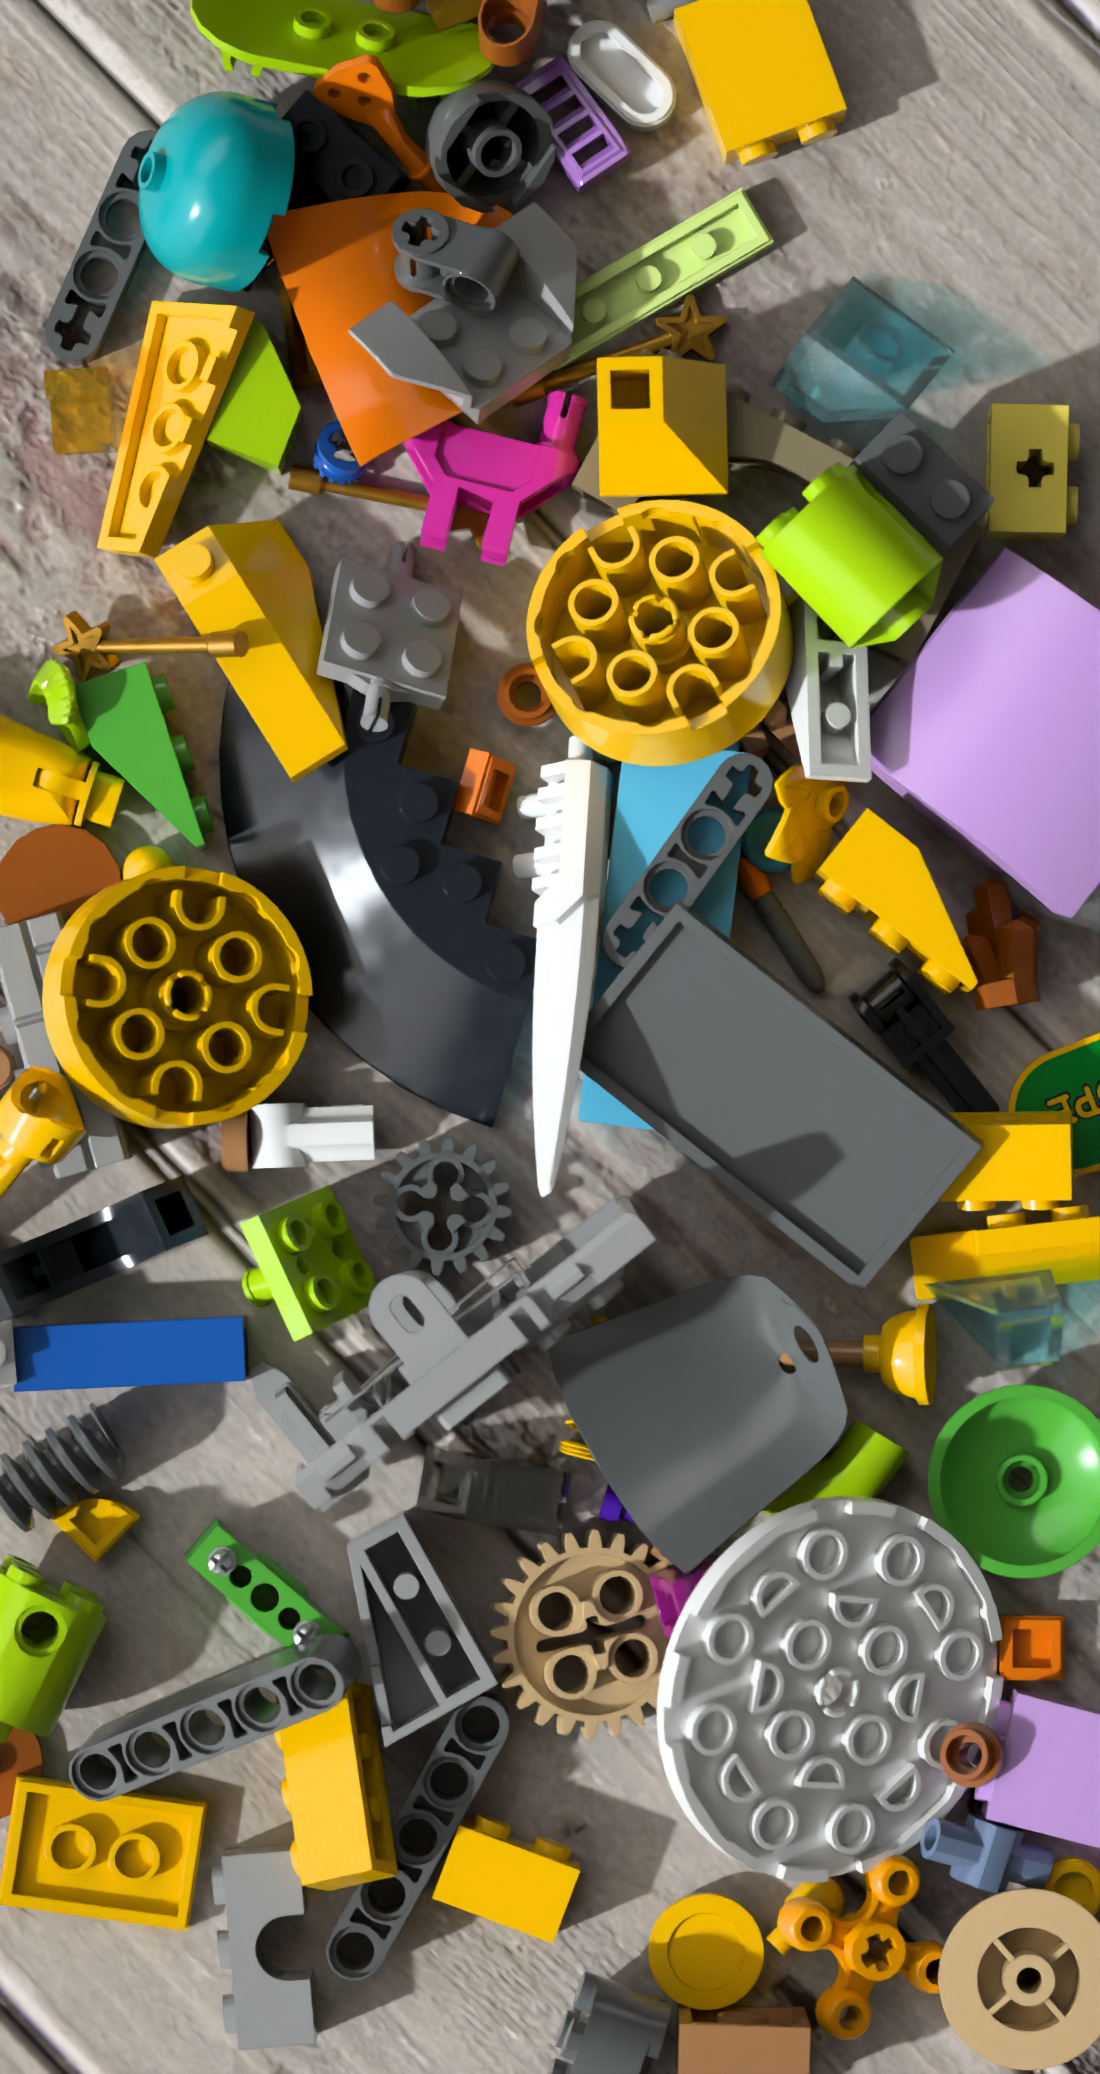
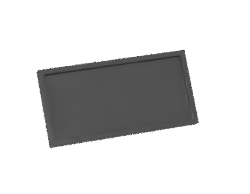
(772, 1097)

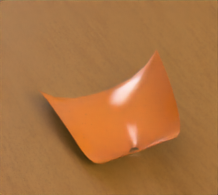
(338, 272)

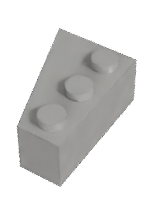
(413, 1629)

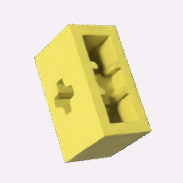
(1011, 438)

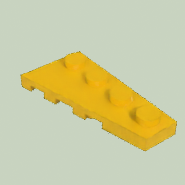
(172, 403)

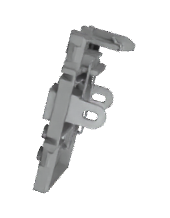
(452, 1358)

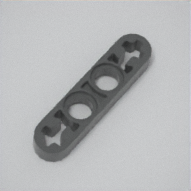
(96, 245)
(680, 856)

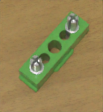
(218, 1554)

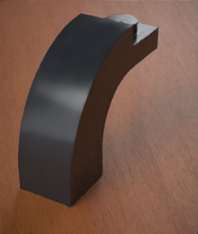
(98, 1246)

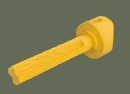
(38, 1126)

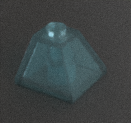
(860, 360)

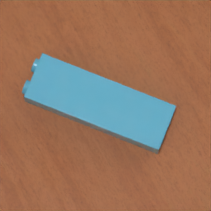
(647, 812)

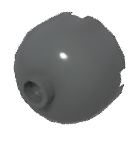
(489, 145)

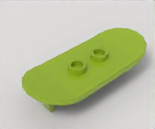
(318, 34)

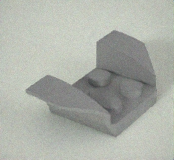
(492, 355)

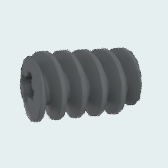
(59, 1469)

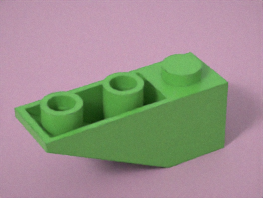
(132, 734)

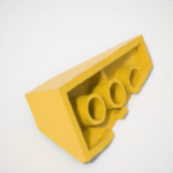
(259, 584)

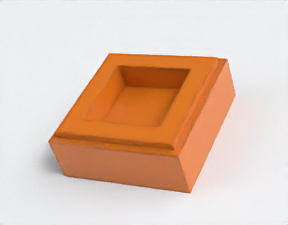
(484, 787)
(1031, 1647)

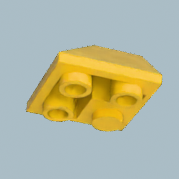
(661, 427)

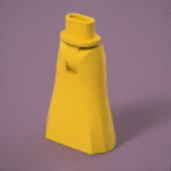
(51, 780)

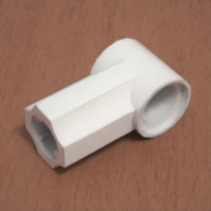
(294, 1135)

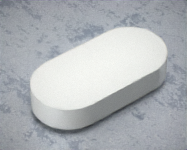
(621, 75)

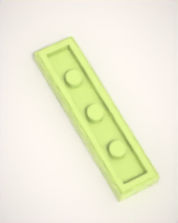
(665, 271)

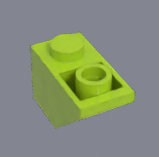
(258, 409)

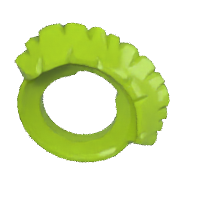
(57, 691)

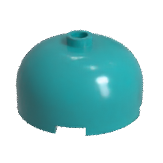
(215, 186)

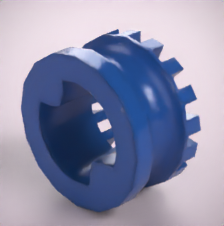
(326, 461)

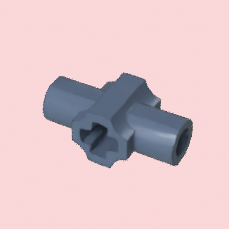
(986, 1853)

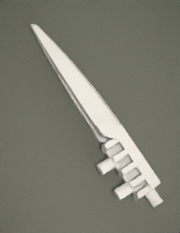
(572, 892)

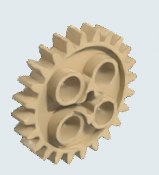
(578, 1577)

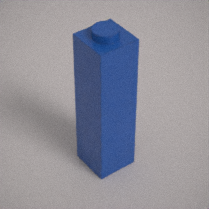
(131, 1353)

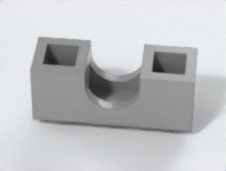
(266, 2003)

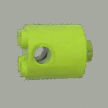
(854, 559)
(43, 1663)

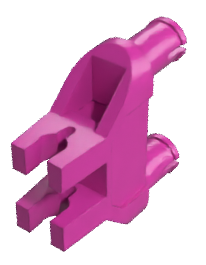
(495, 474)

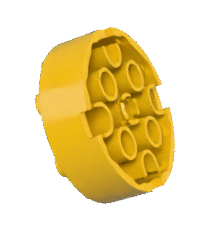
(660, 633)
(113, 1001)

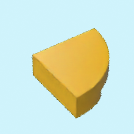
(96, 1523)

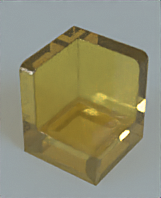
(81, 410)

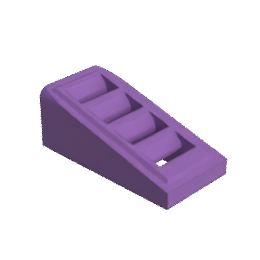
(602, 164)

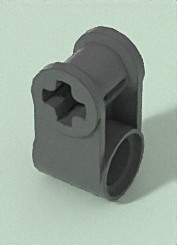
(458, 265)

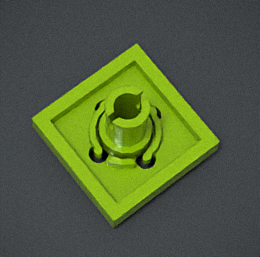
(307, 1263)

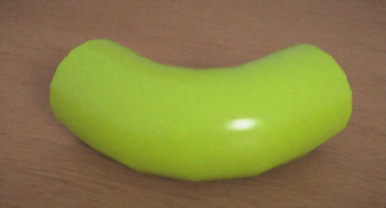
(857, 1467)

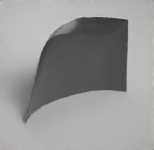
(696, 1410)

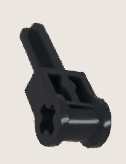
(916, 1032)

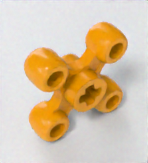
(848, 1941)

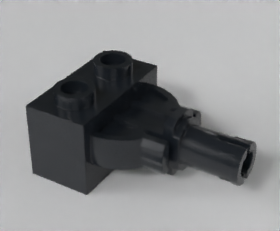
(332, 162)

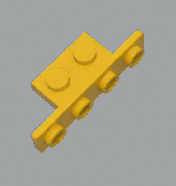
(1010, 1246)

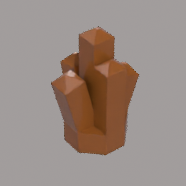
(1001, 949)

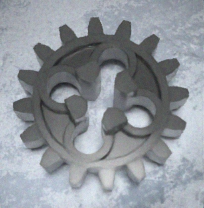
(419, 1177)

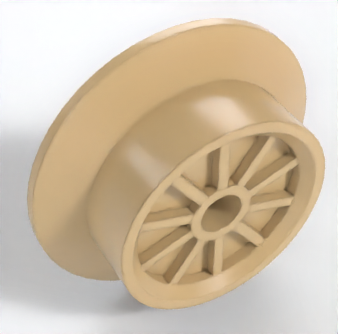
(1015, 2022)

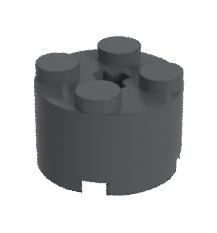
(614, 2030)

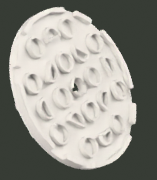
(743, 1684)

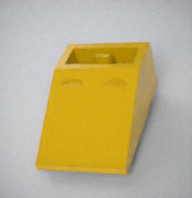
(891, 887)

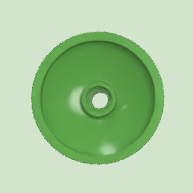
(1027, 1529)

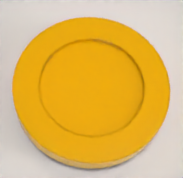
(706, 1951)

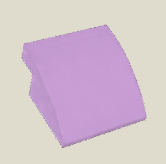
(1002, 731)

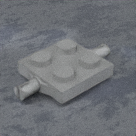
(389, 635)

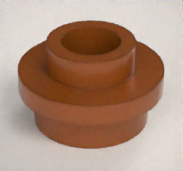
(508, 704)
(955, 1749)

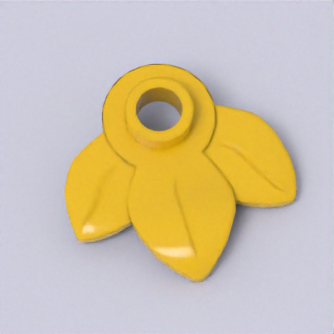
(807, 821)

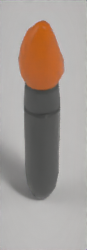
(758, 889)

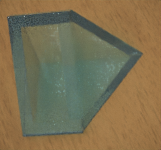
(1009, 1315)

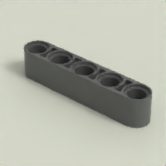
(231, 1696)
(415, 1867)

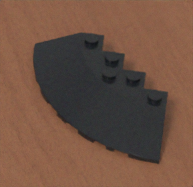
(383, 905)

